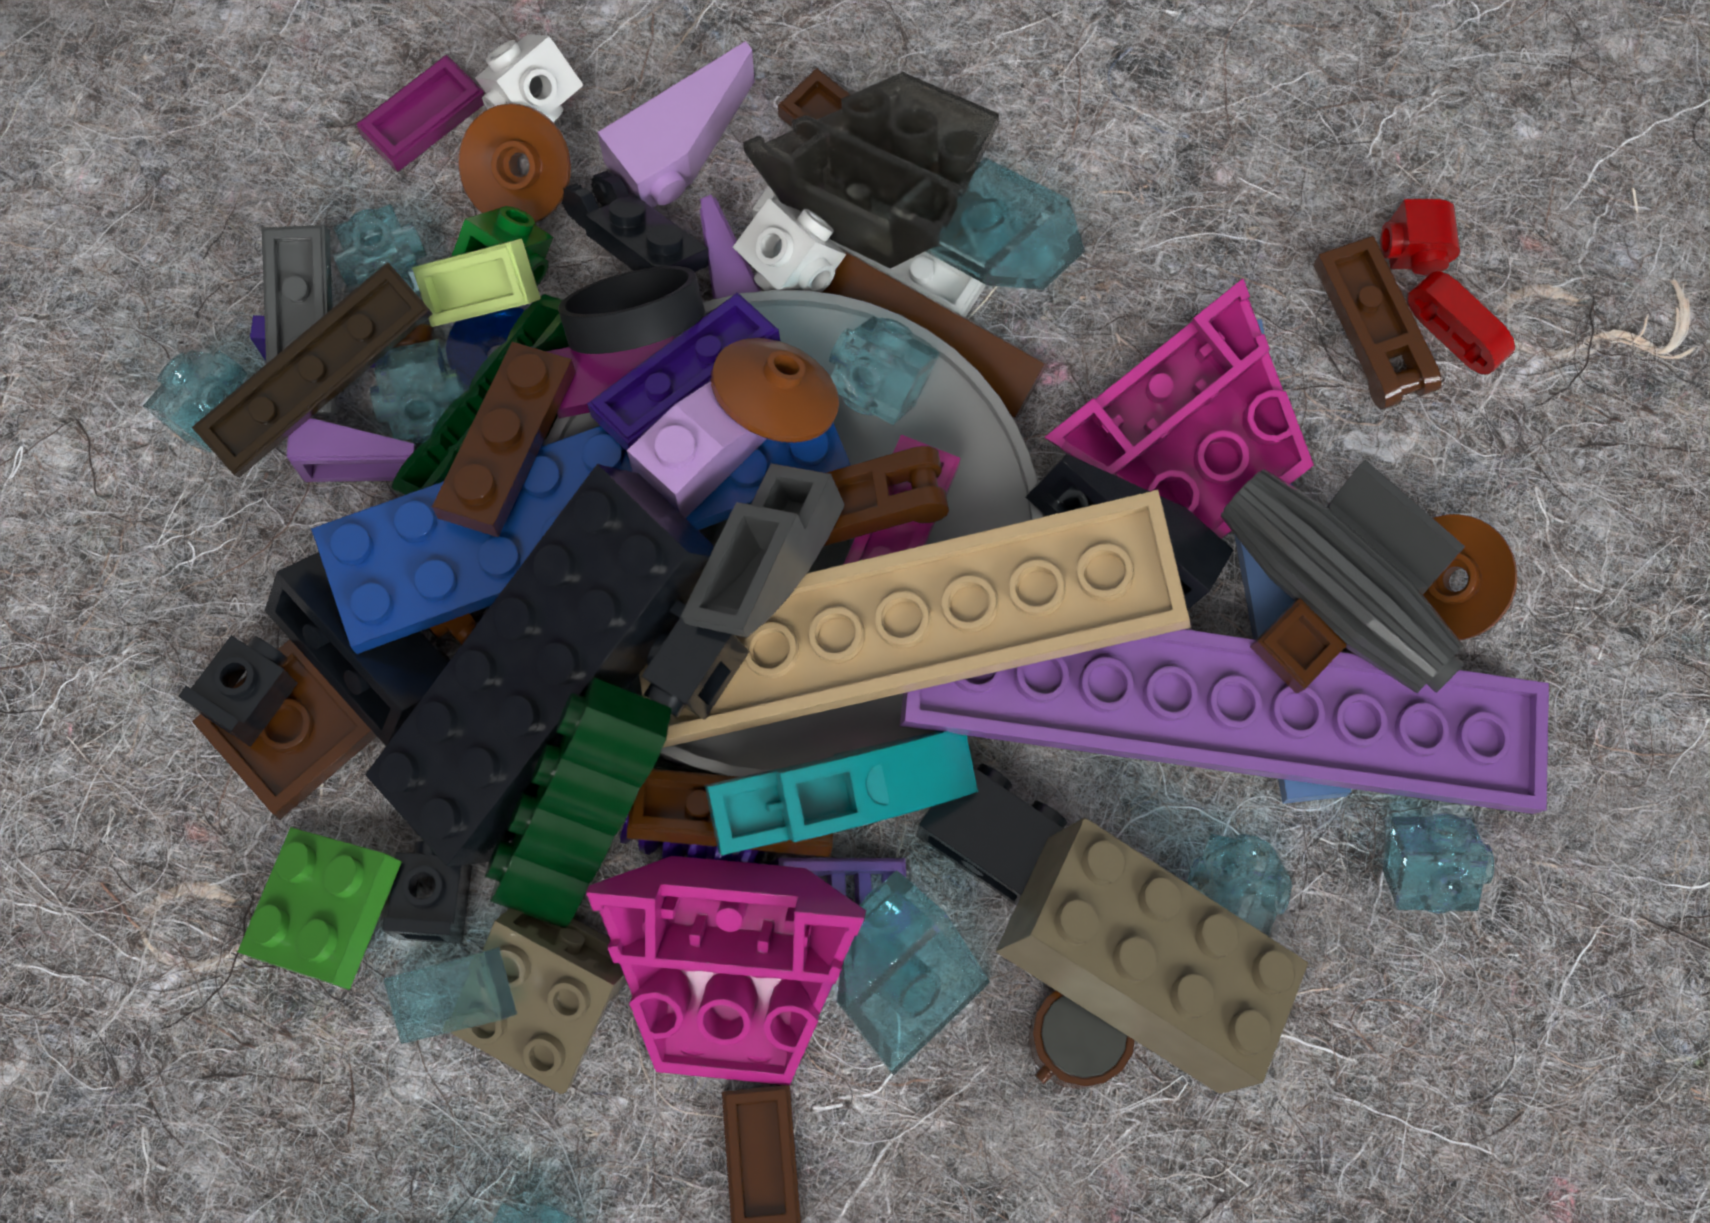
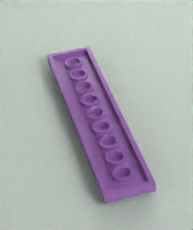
(1224, 709)

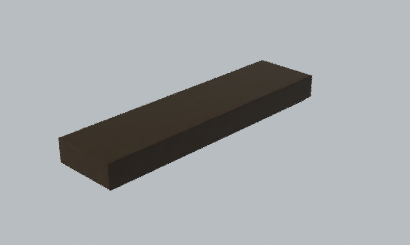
(312, 370)

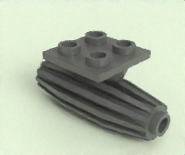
(1357, 567)

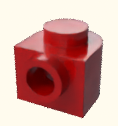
(1421, 236)

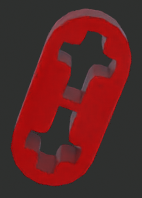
(1461, 322)

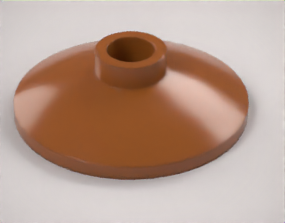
(491, 156)
(774, 390)
(1490, 578)

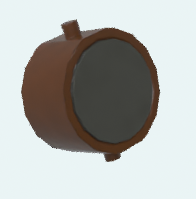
(1075, 1045)

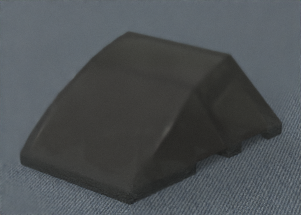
(881, 166)

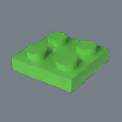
(320, 907)

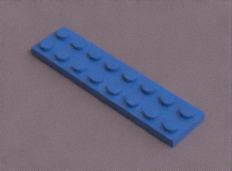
(409, 571)

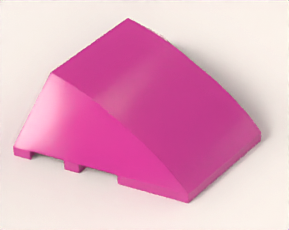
(1195, 415)
(726, 961)

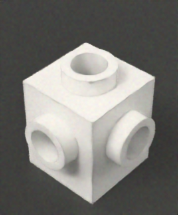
(529, 75)
(789, 249)

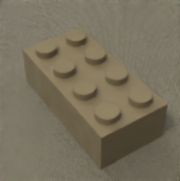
(1153, 957)

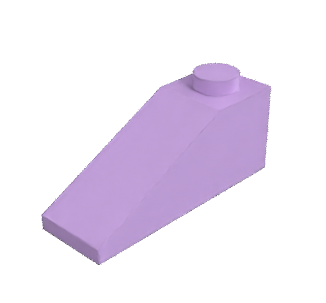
(672, 135)
(692, 450)

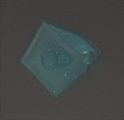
(1010, 231)
(905, 972)

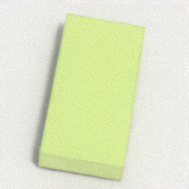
(477, 282)

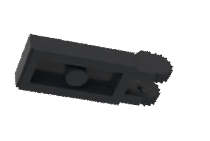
(631, 227)

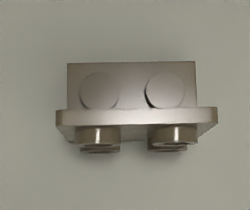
(559, 992)

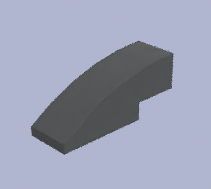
(765, 551)

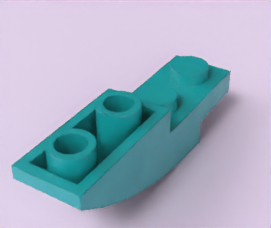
(840, 791)

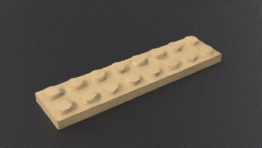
(954, 614)

